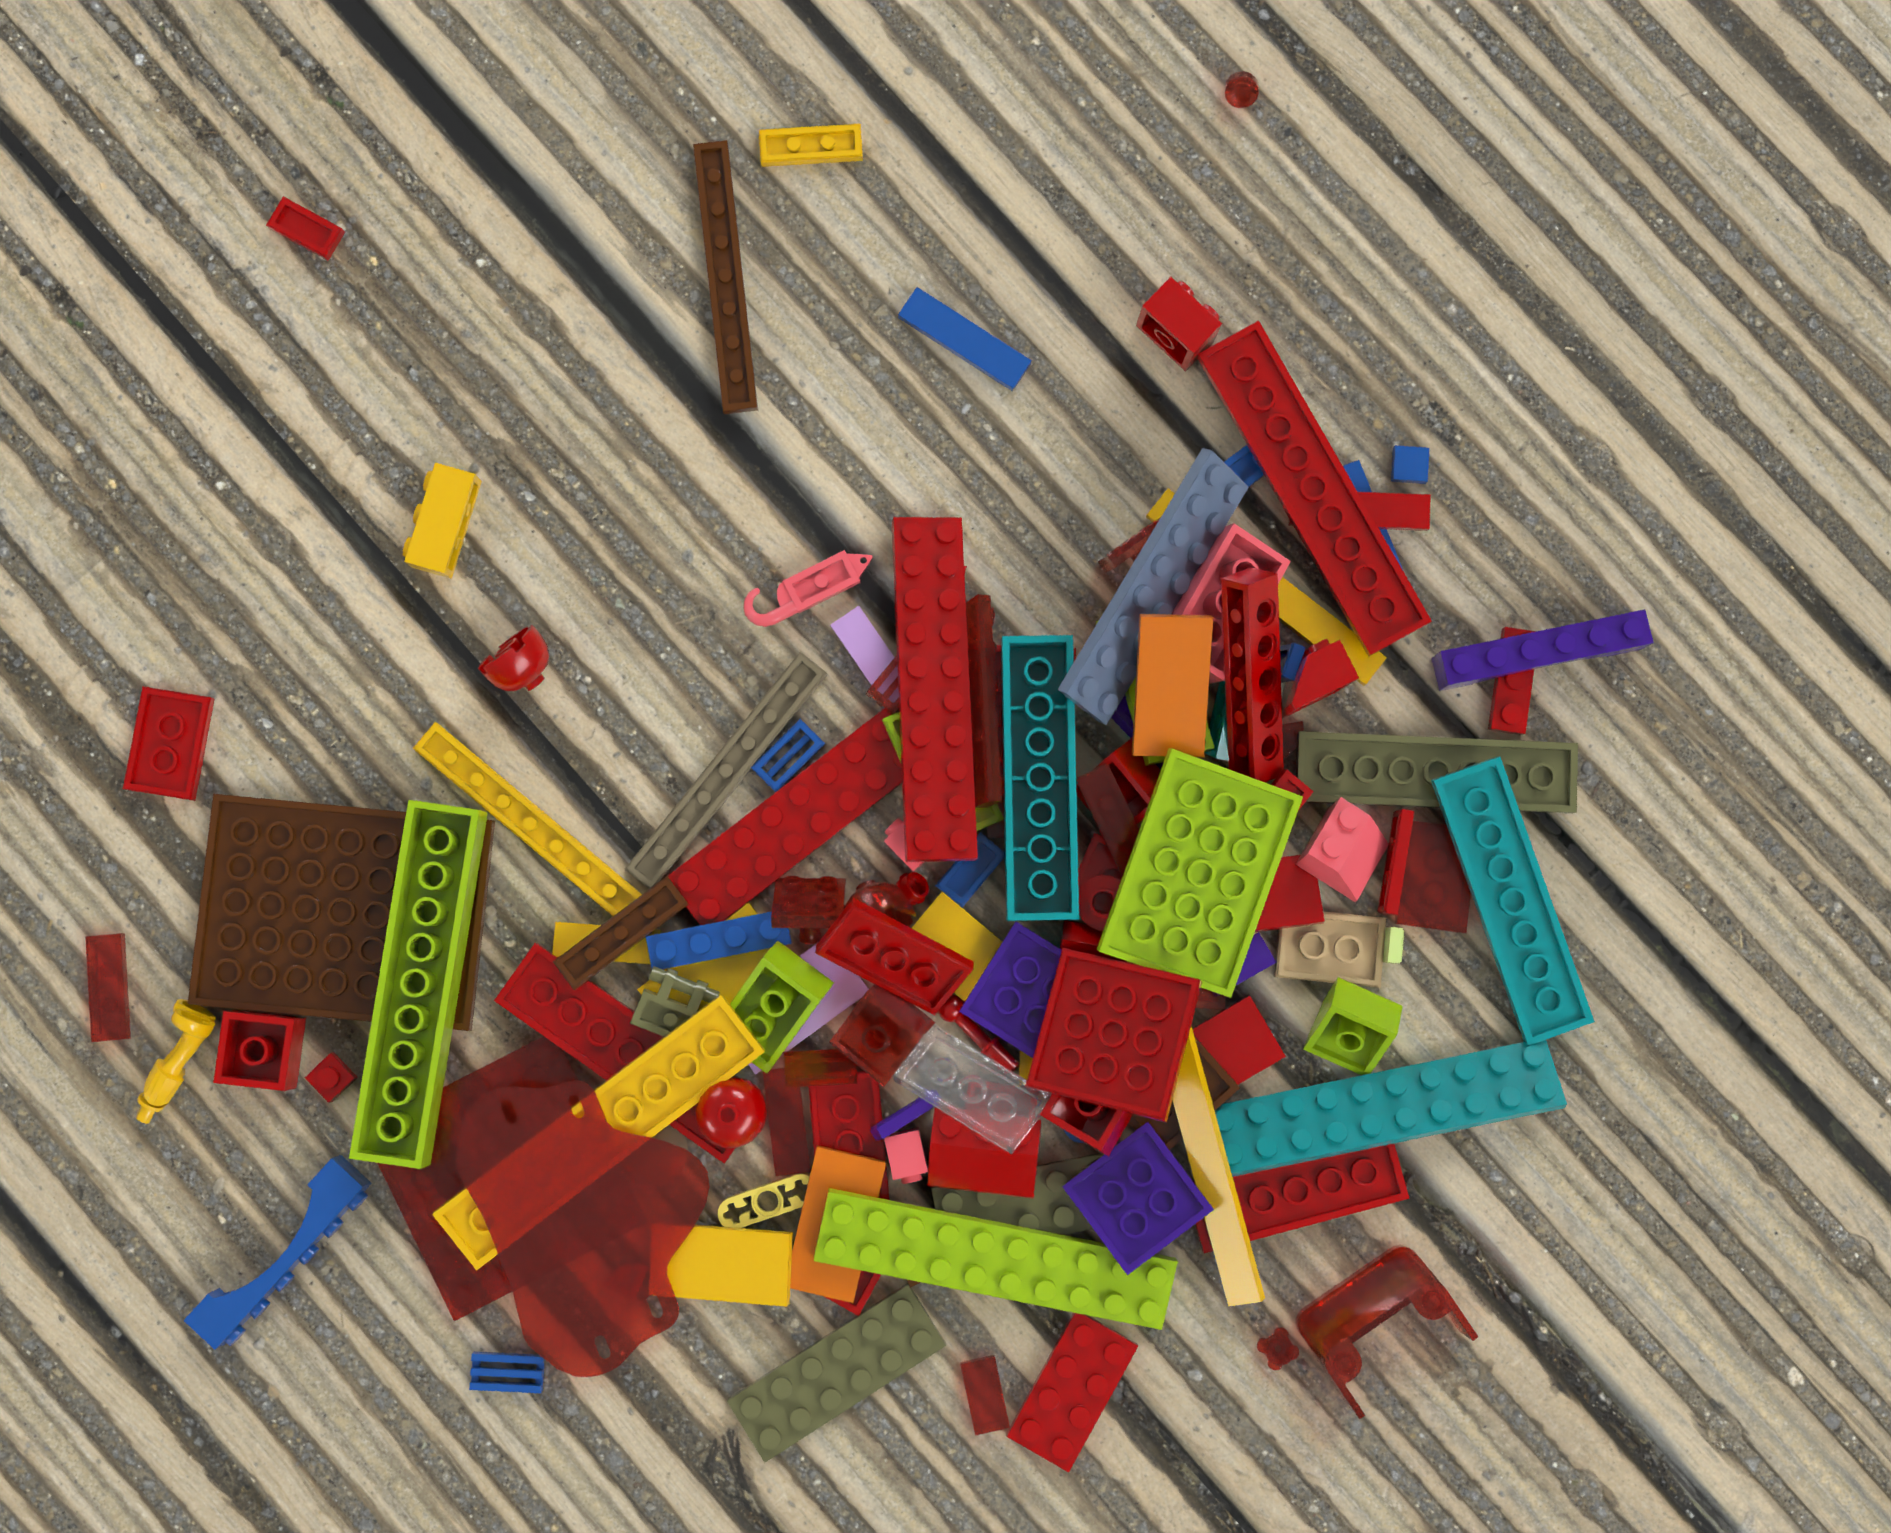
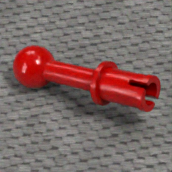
(992, 1048)

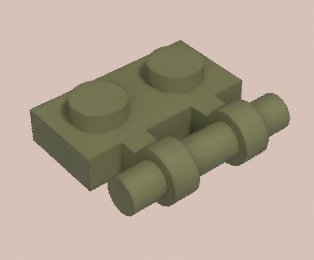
(662, 1014)

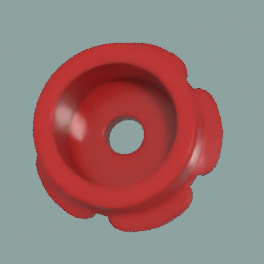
(914, 886)

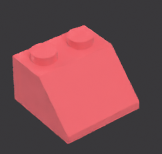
(1344, 849)

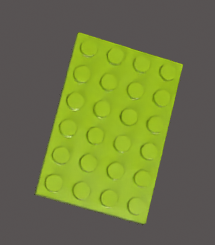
(1199, 872)

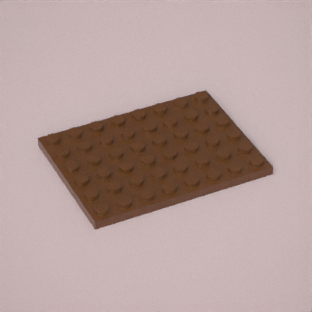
(303, 909)

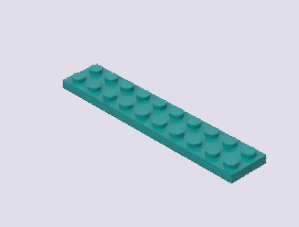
(1389, 1107)

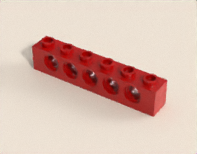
(1253, 673)

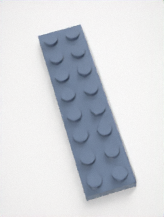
(1153, 584)

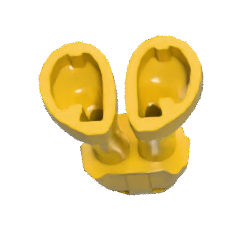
(168, 1073)

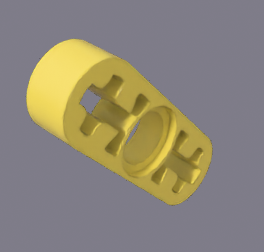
(740, 1201)

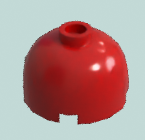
(517, 661)
(731, 1112)

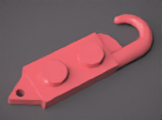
(810, 587)

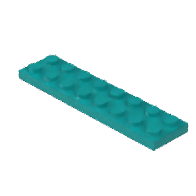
(1512, 900)

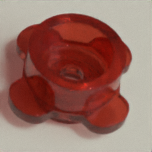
(1287, 1353)

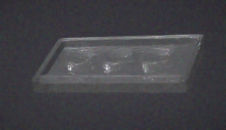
(972, 1088)

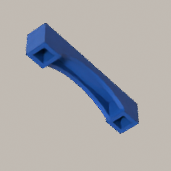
(334, 1190)

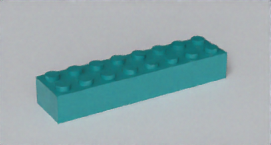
(1039, 779)

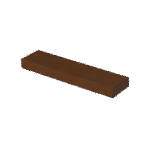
(620, 933)

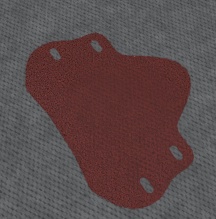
(579, 1219)

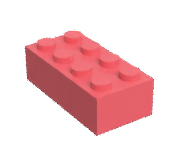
(1229, 554)

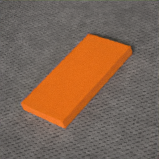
(1172, 684)
(841, 1172)

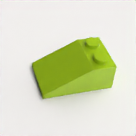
(779, 1000)

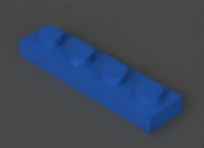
(715, 941)

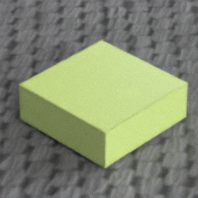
(1393, 945)

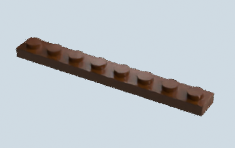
(725, 277)

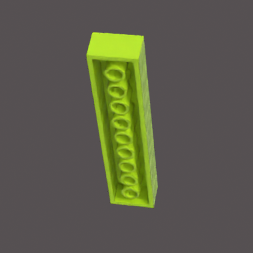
(418, 985)

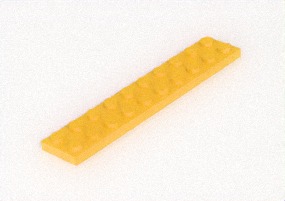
(638, 1100)

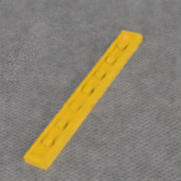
(1307, 617)
(526, 820)
(1215, 1181)

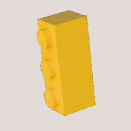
(441, 520)

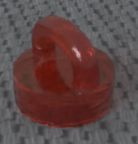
(1241, 89)

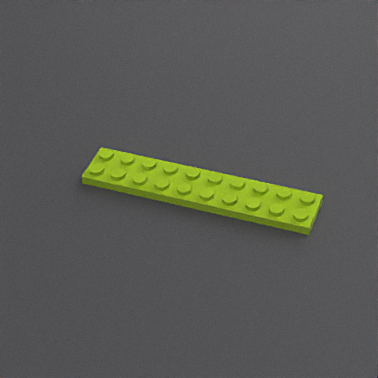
(991, 1259)

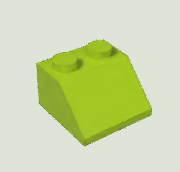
(1353, 1027)

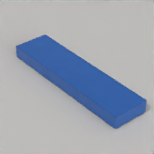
(964, 339)

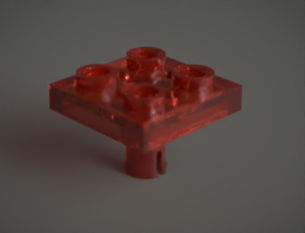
(808, 904)

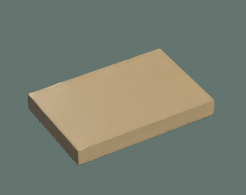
(1340, 947)

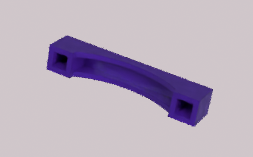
(1541, 649)

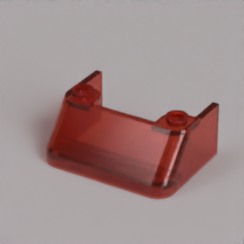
(1366, 1301)

